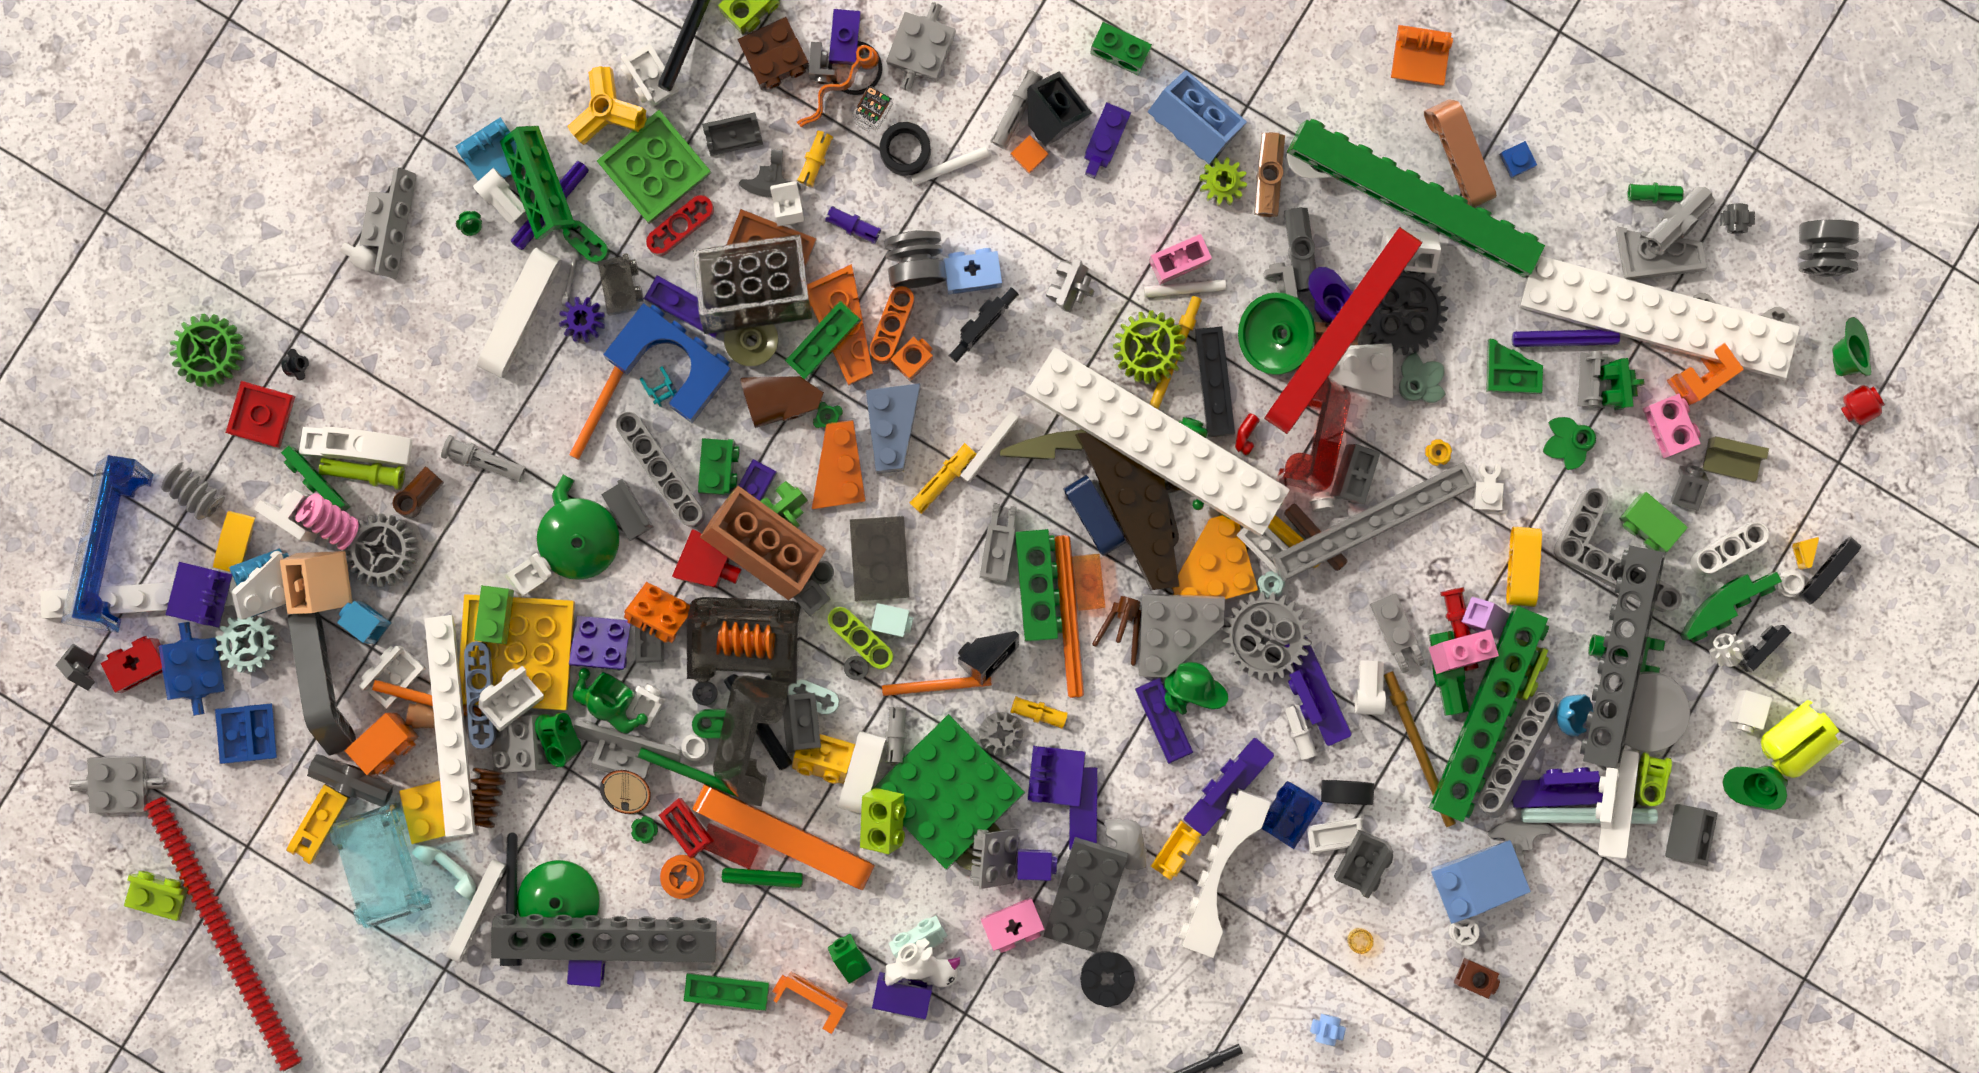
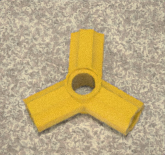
(618, 113)

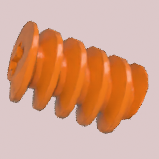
(746, 640)

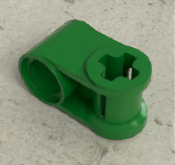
(560, 738)

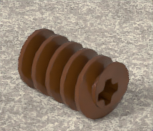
(484, 796)

